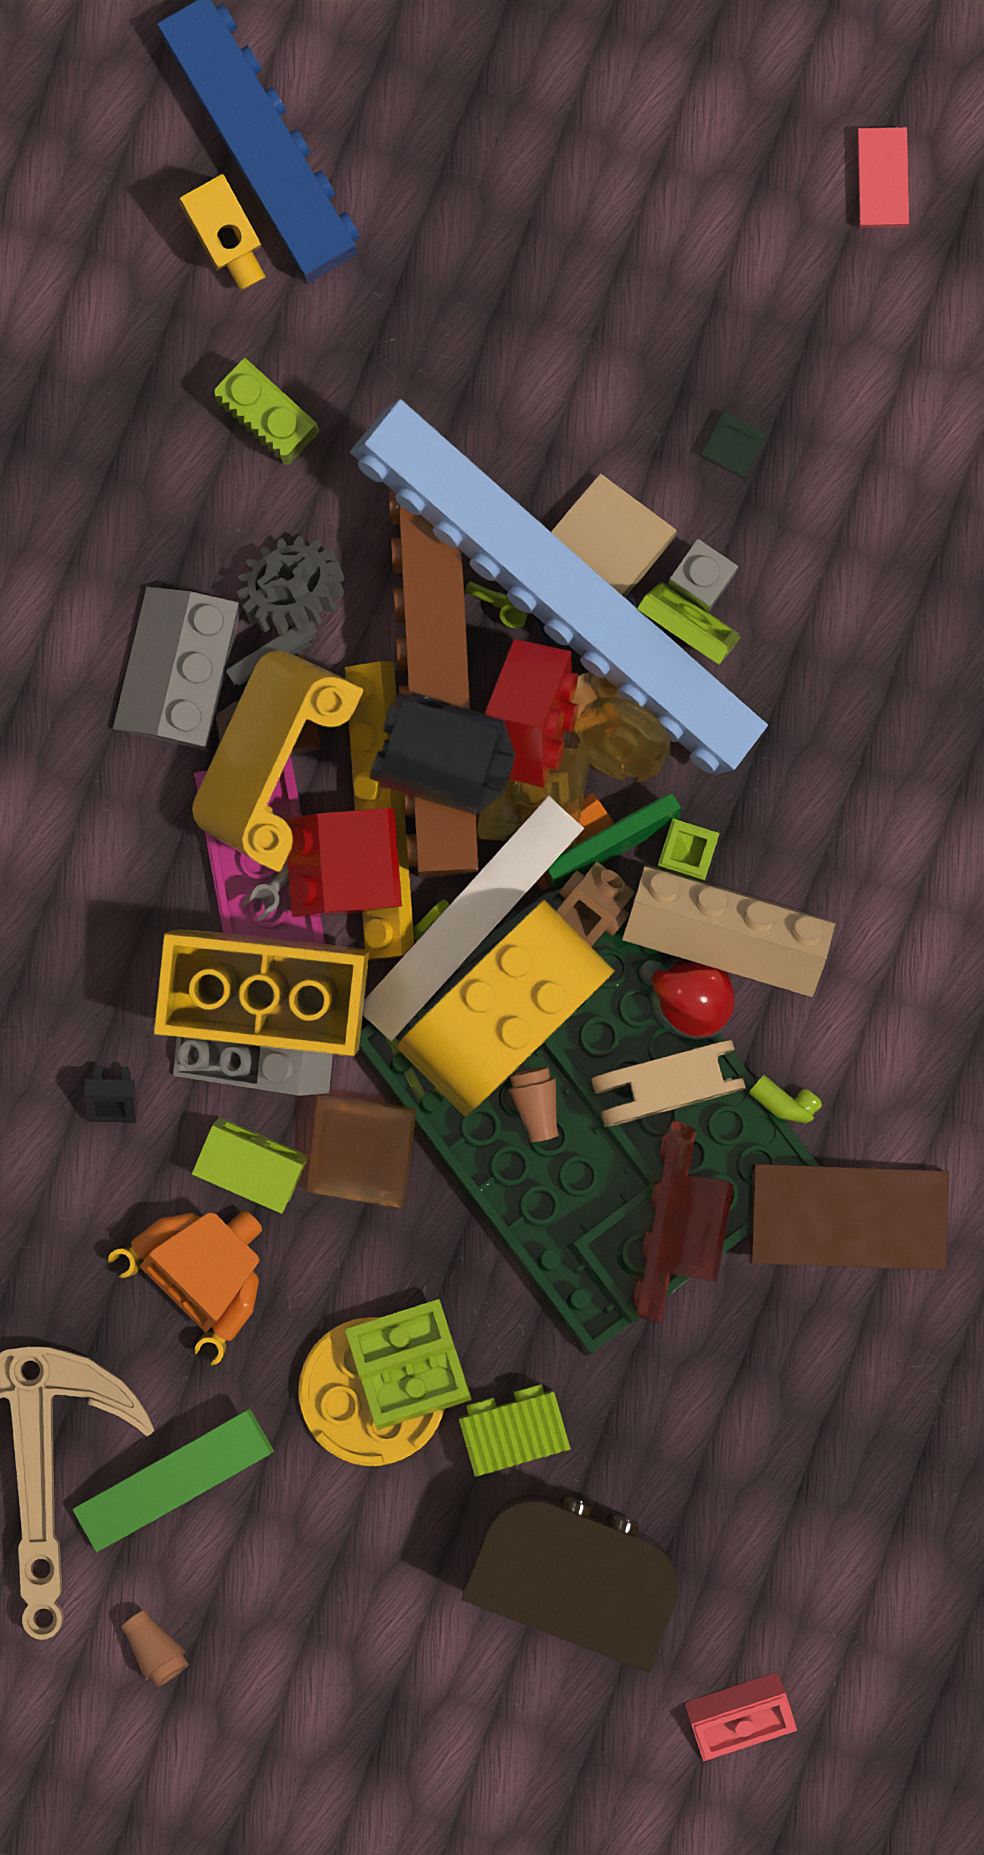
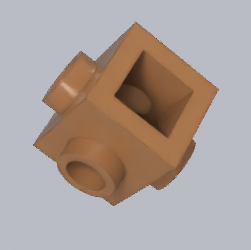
(595, 902)

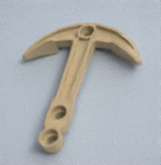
(33, 1444)

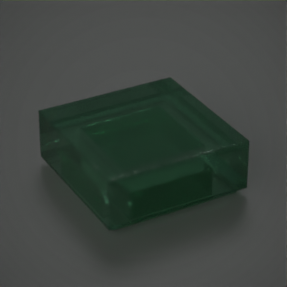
(734, 445)

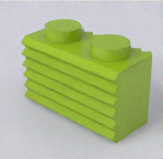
(266, 411)
(513, 1431)

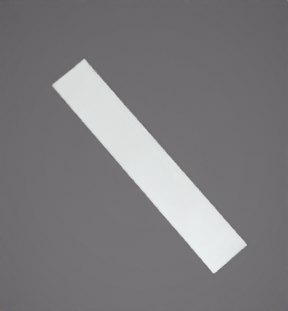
(470, 918)

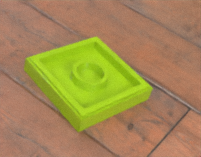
(689, 622)

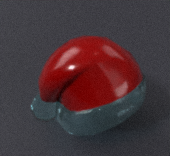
(689, 997)

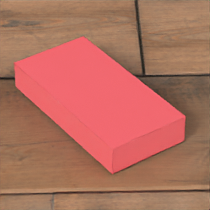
(883, 177)

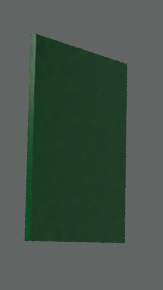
(583, 1201)

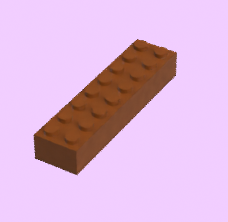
(437, 667)

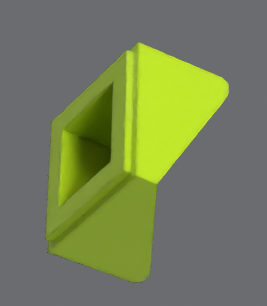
(688, 850)

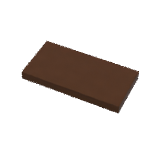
(849, 1217)

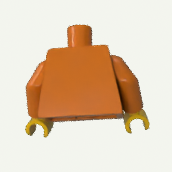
(201, 1269)

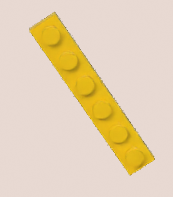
(386, 931)

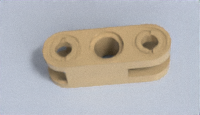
(668, 1083)

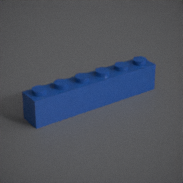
(258, 138)

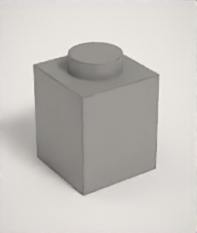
(703, 575)

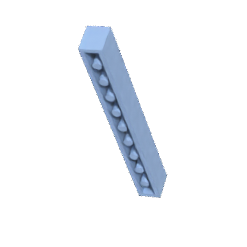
(556, 587)

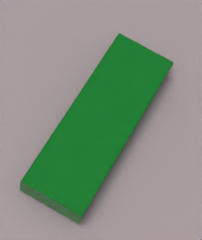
(613, 840)

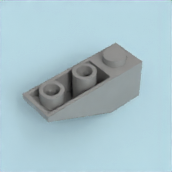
(253, 1066)

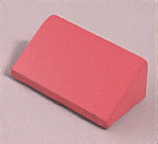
(740, 1716)

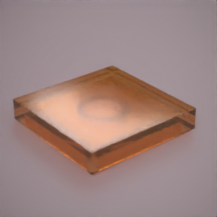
(361, 1150)

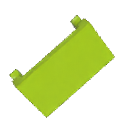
(250, 1165)

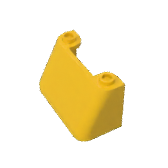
(257, 746)

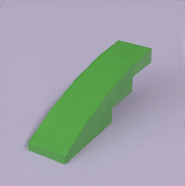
(173, 1480)

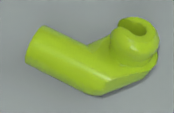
(782, 1105)

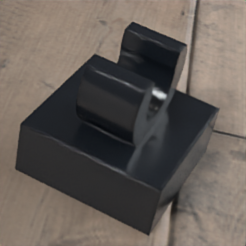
(110, 1099)

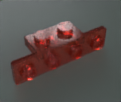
(686, 1225)

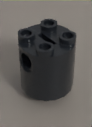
(444, 753)

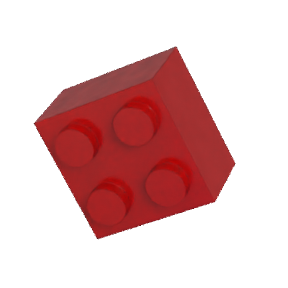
(537, 707)

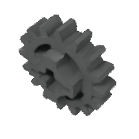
(291, 585)

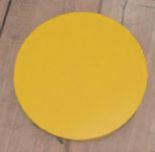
(339, 1410)

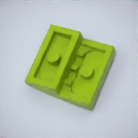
(408, 1364)

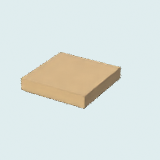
(614, 534)

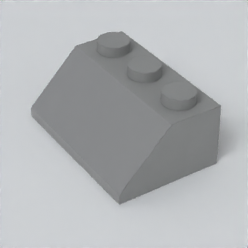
(178, 667)

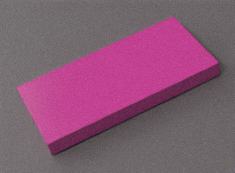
(238, 875)

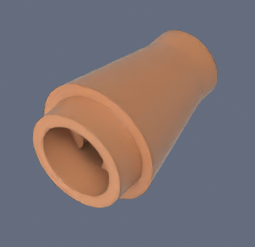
(535, 1100)
(154, 1649)

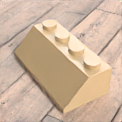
(729, 930)

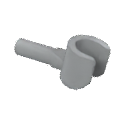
(268, 893)

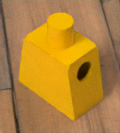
(217, 208)

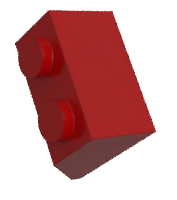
(343, 863)

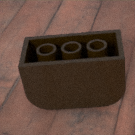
(576, 1577)

